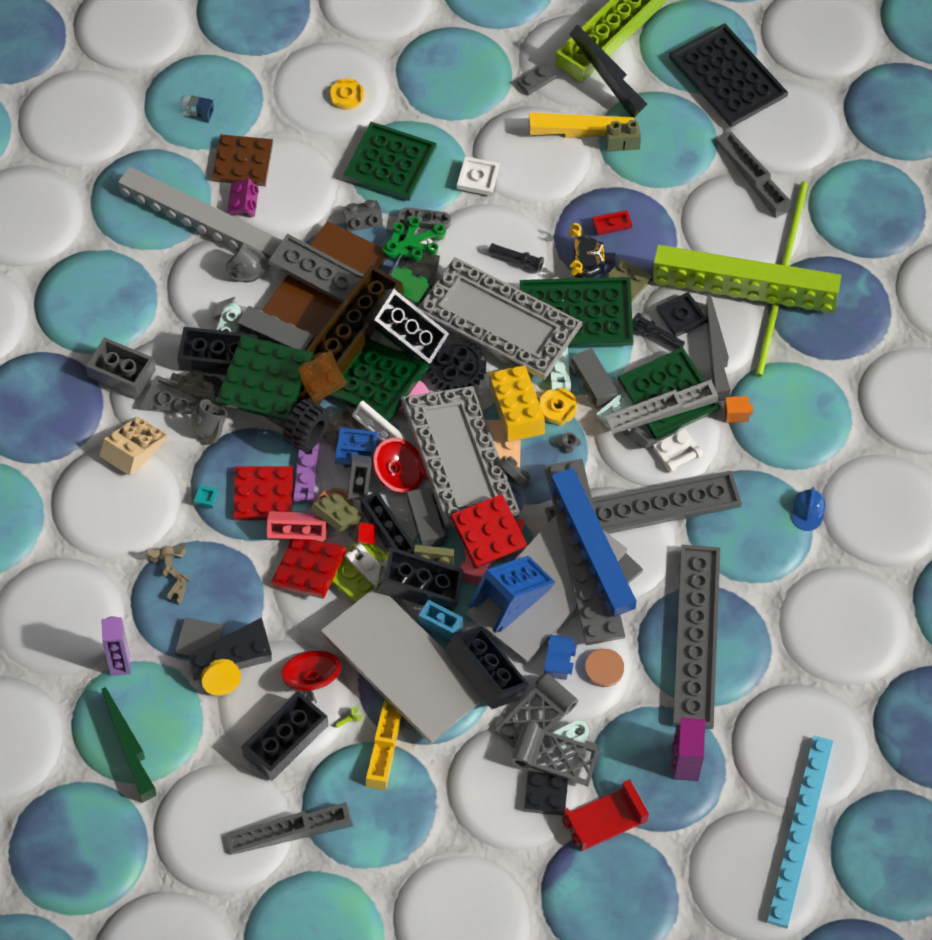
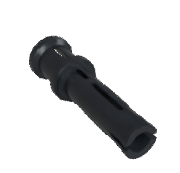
(523, 259)
(648, 327)

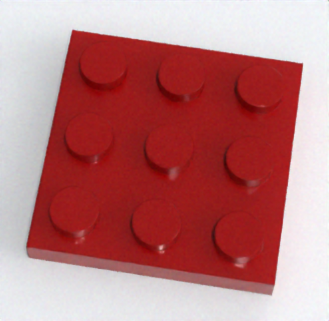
(262, 490)
(488, 531)
(308, 567)

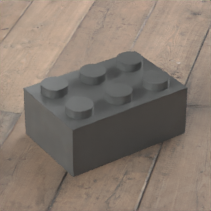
(121, 367)

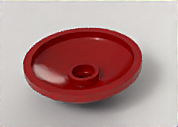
(403, 459)
(311, 670)

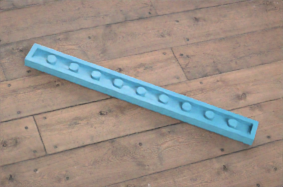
(800, 832)

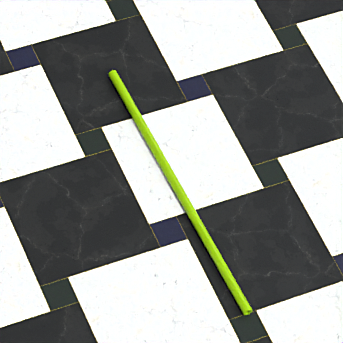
(786, 259)

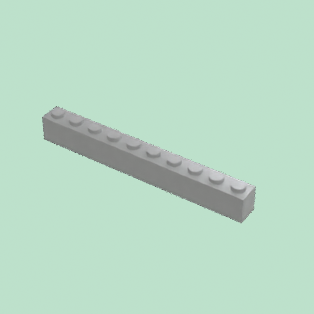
(195, 213)

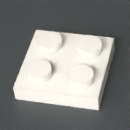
(478, 176)

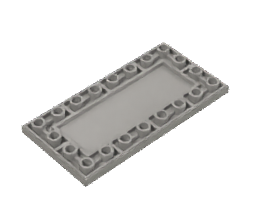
(500, 318)
(456, 450)
(544, 617)
(403, 664)

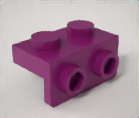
(243, 198)

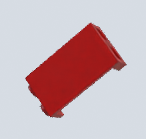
(606, 817)

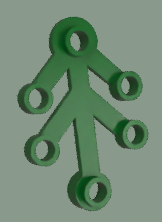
(394, 248)

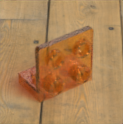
(321, 376)

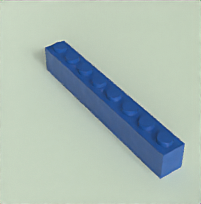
(593, 542)

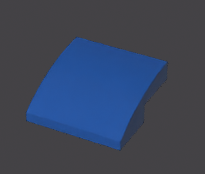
(356, 443)

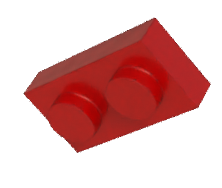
(612, 222)

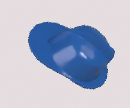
(808, 510)

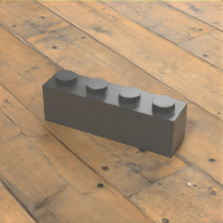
(273, 329)

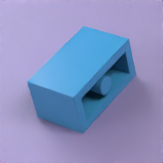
(440, 620)

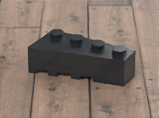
(244, 647)

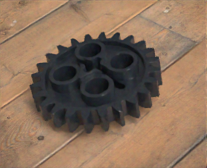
(457, 366)

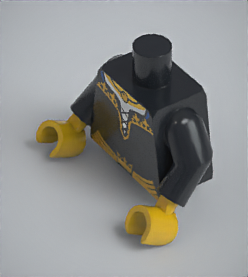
(588, 254)

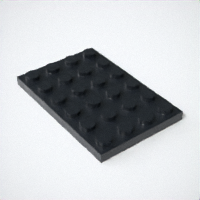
(728, 75)

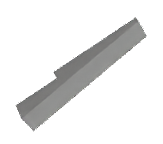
(662, 407)

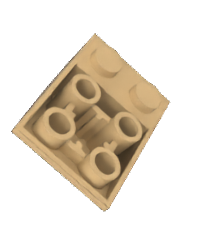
(132, 445)

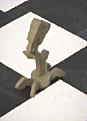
(167, 554)

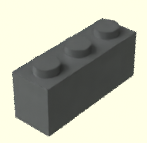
(593, 378)
(426, 517)

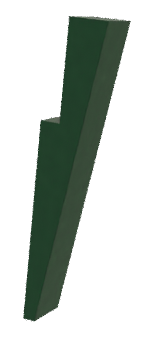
(131, 749)

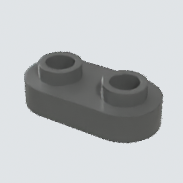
(511, 467)

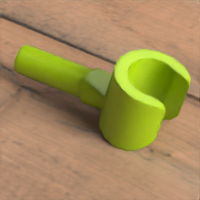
(352, 717)

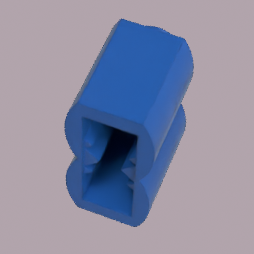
(558, 657)

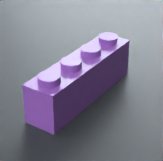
(116, 645)

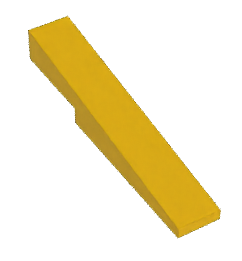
(571, 124)
(384, 747)

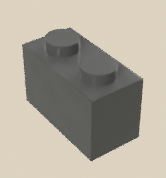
(359, 477)

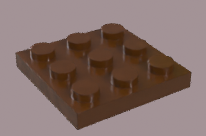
(242, 159)

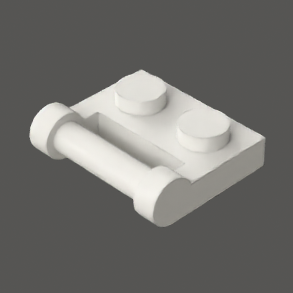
(674, 446)

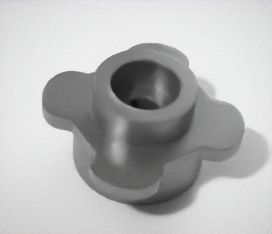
(569, 437)

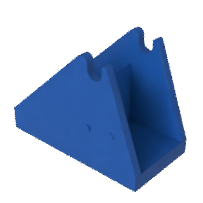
(512, 588)

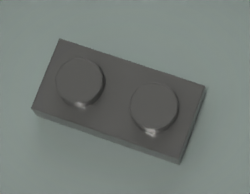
(536, 79)

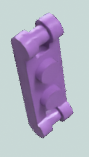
(306, 475)

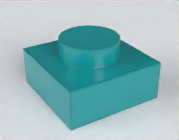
(206, 496)

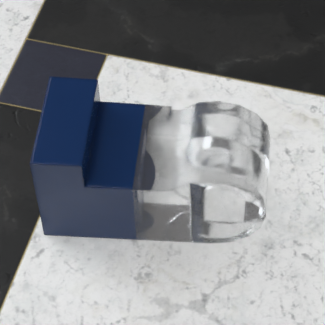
(197, 107)

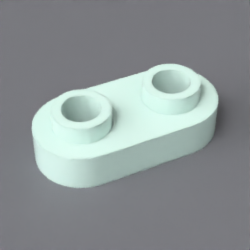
(227, 321)
(569, 732)

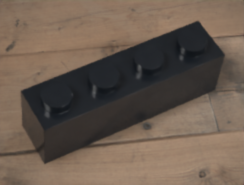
(386, 524)

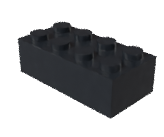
(406, 326)
(208, 350)
(419, 579)
(486, 667)
(285, 736)

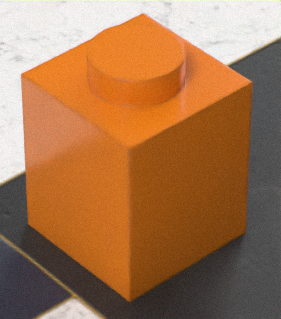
(737, 409)

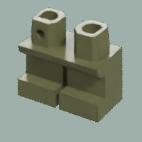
(623, 134)

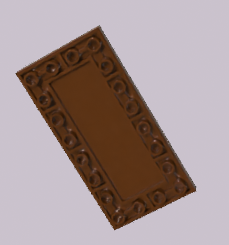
(306, 306)

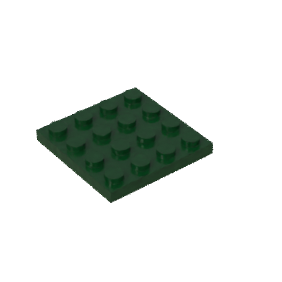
(389, 161)
(662, 376)
(263, 378)
(380, 378)

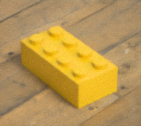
(516, 403)

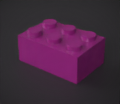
(688, 749)

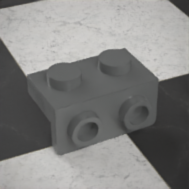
(362, 215)

